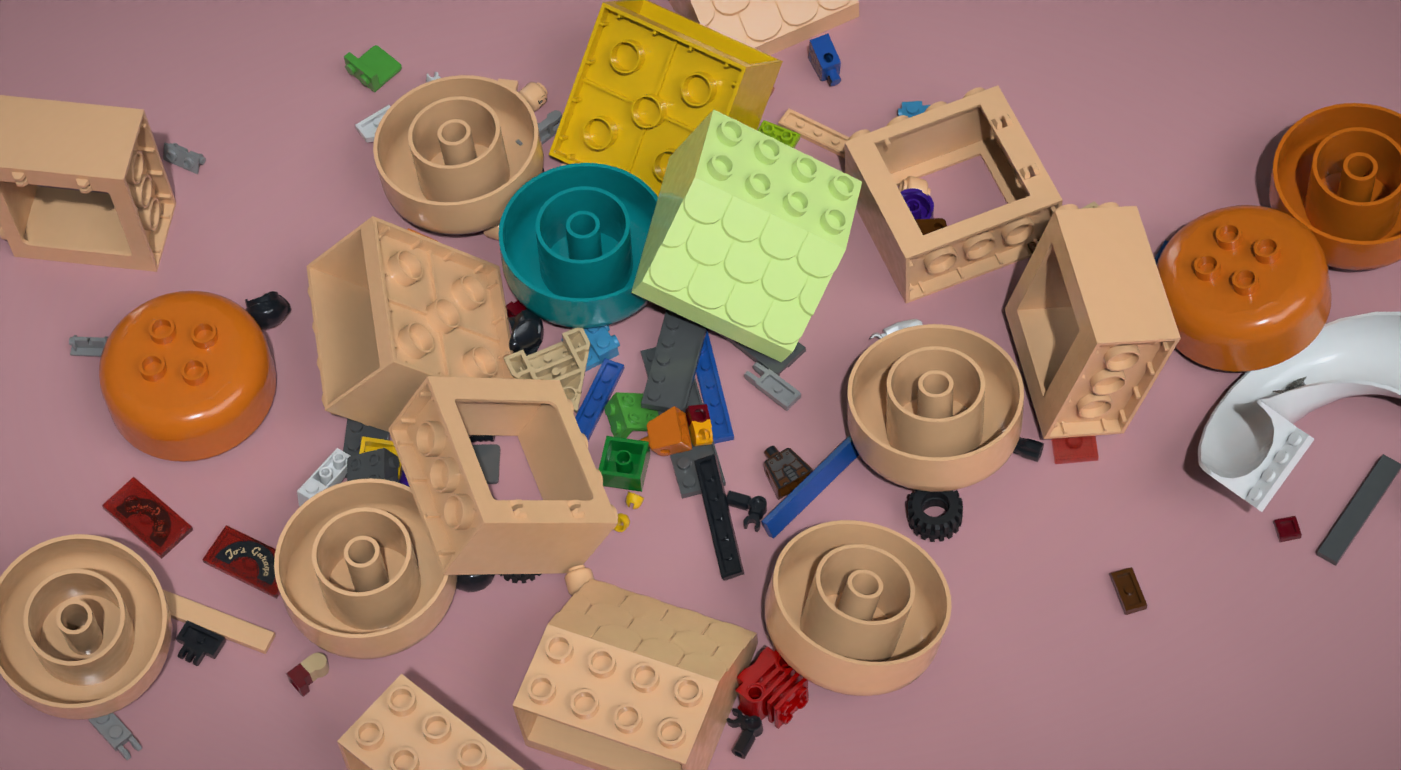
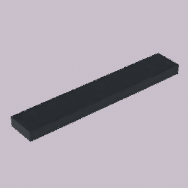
(719, 517)

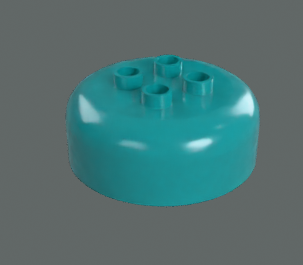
(577, 243)

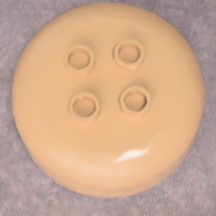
(454, 155)
(935, 407)
(361, 570)
(857, 607)
(81, 626)

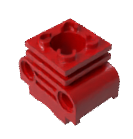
(771, 689)

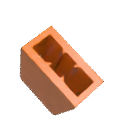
(669, 433)

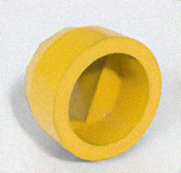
(634, 498)
(626, 521)

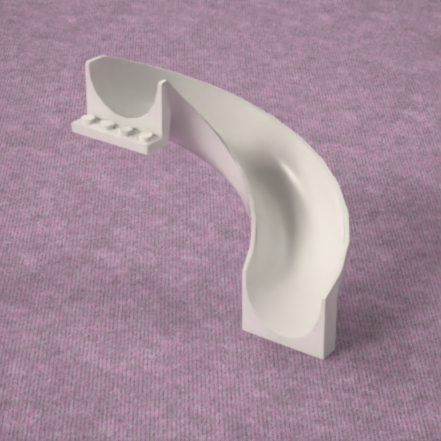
(1252, 431)

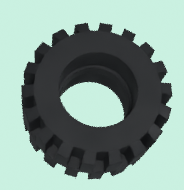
(930, 526)

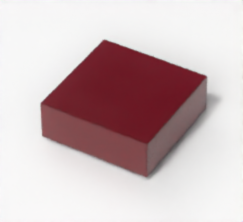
(1287, 529)

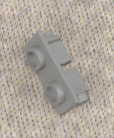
(181, 157)
(87, 346)

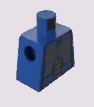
(825, 59)

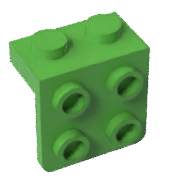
(373, 67)
(626, 414)

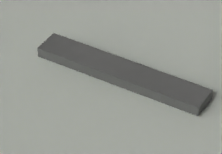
(1359, 510)

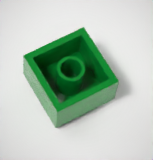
(624, 463)

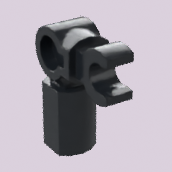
(757, 507)
(752, 728)

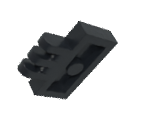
(198, 642)

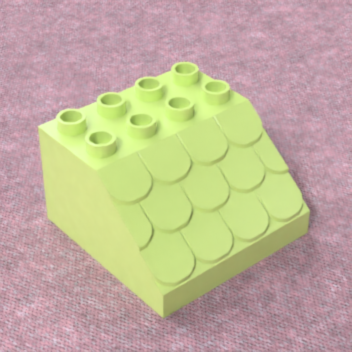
(746, 235)

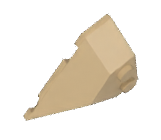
(561, 362)

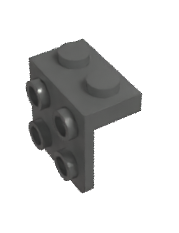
(489, 460)
(373, 464)

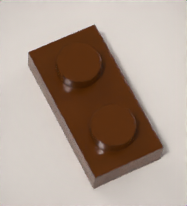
(1128, 591)

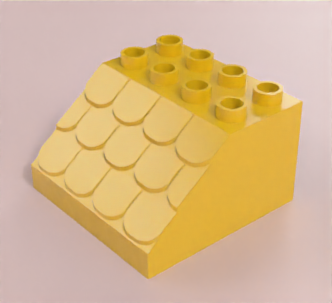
(651, 84)

